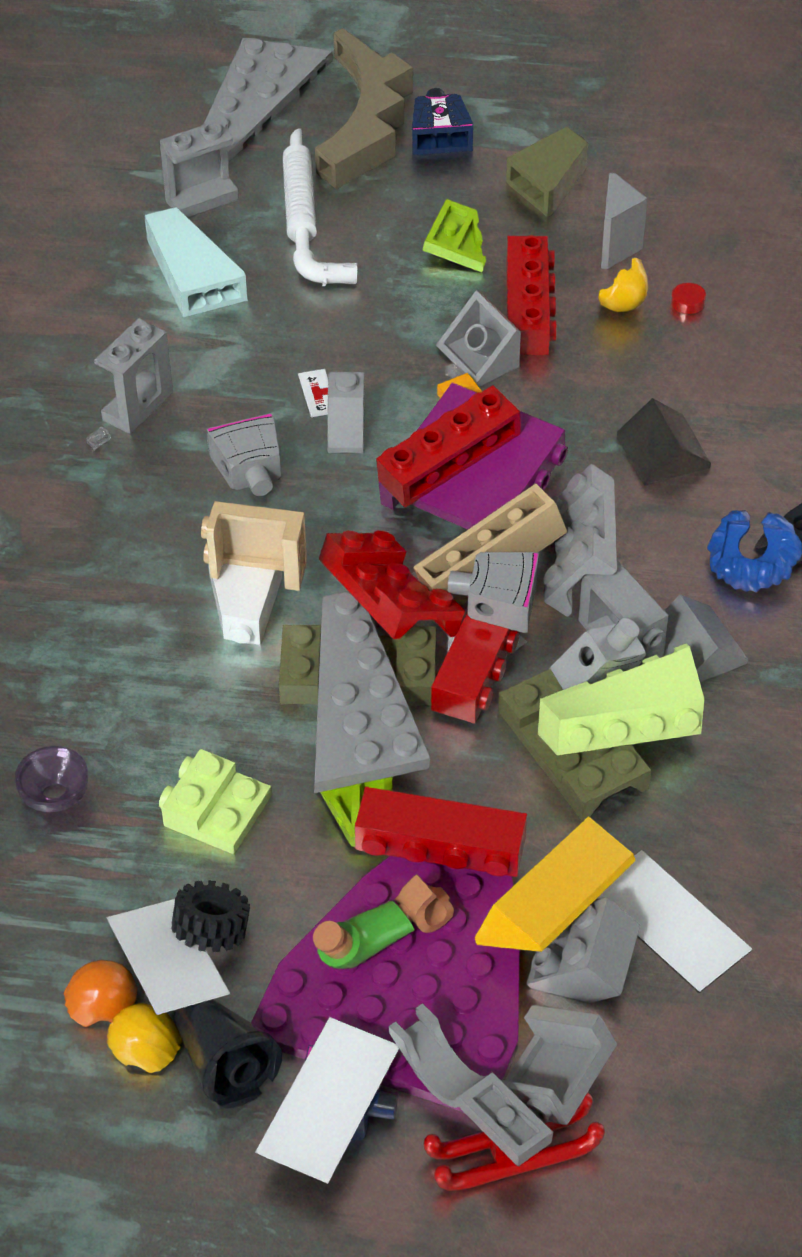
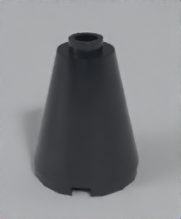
(227, 1052)

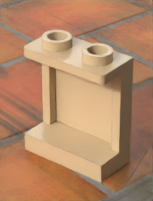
(256, 539)

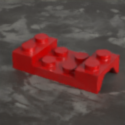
(375, 576)

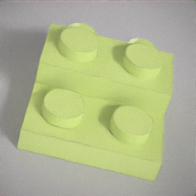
(213, 801)

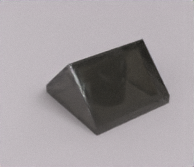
(661, 444)

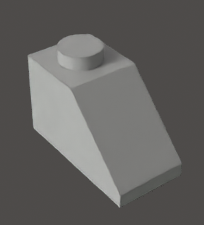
(346, 412)

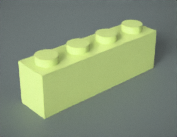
(626, 707)

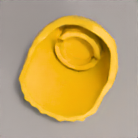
(627, 290)
(143, 1038)

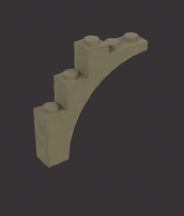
(369, 133)

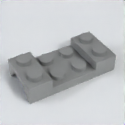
(590, 538)

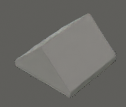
(623, 222)
(482, 341)
(708, 639)

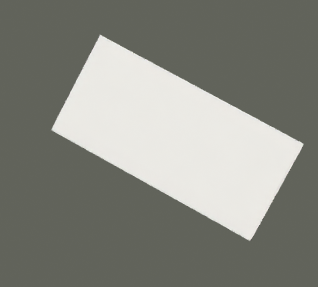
(676, 923)
(165, 967)
(327, 1100)

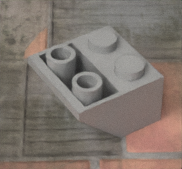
(589, 956)

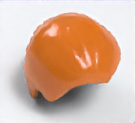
(99, 992)

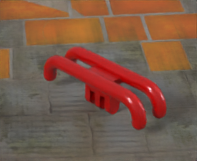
(503, 1165)

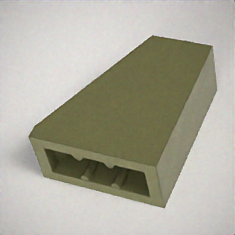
(548, 169)

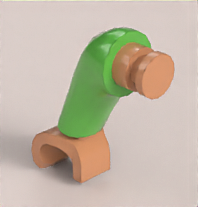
(366, 934)

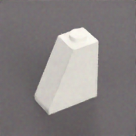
(245, 601)

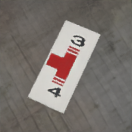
(315, 391)

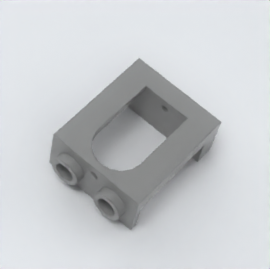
(140, 394)

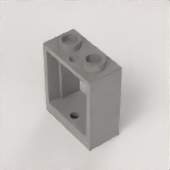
(618, 596)

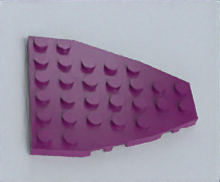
(460, 982)

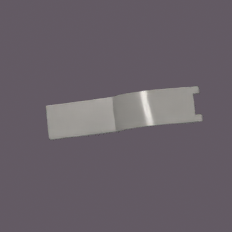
(481, 1098)

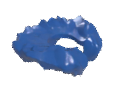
(753, 574)

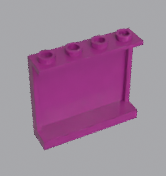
(497, 476)

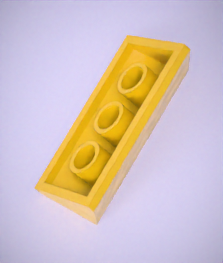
(556, 890)

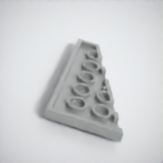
(261, 84)
(361, 711)

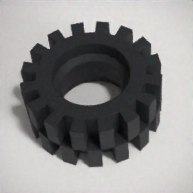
(210, 916)

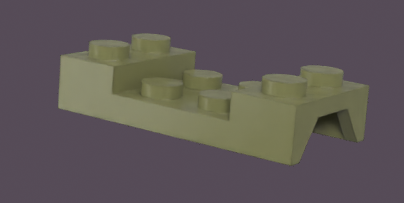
(410, 658)
(581, 776)

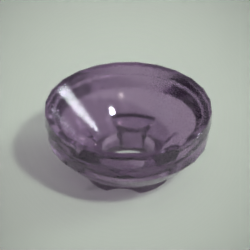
(50, 767)

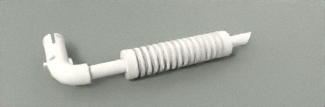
(302, 218)

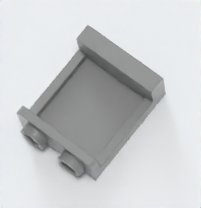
(198, 169)
(560, 1061)

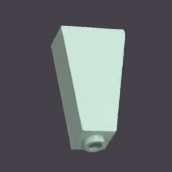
(193, 265)

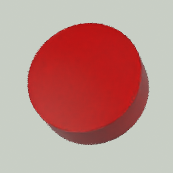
(688, 298)

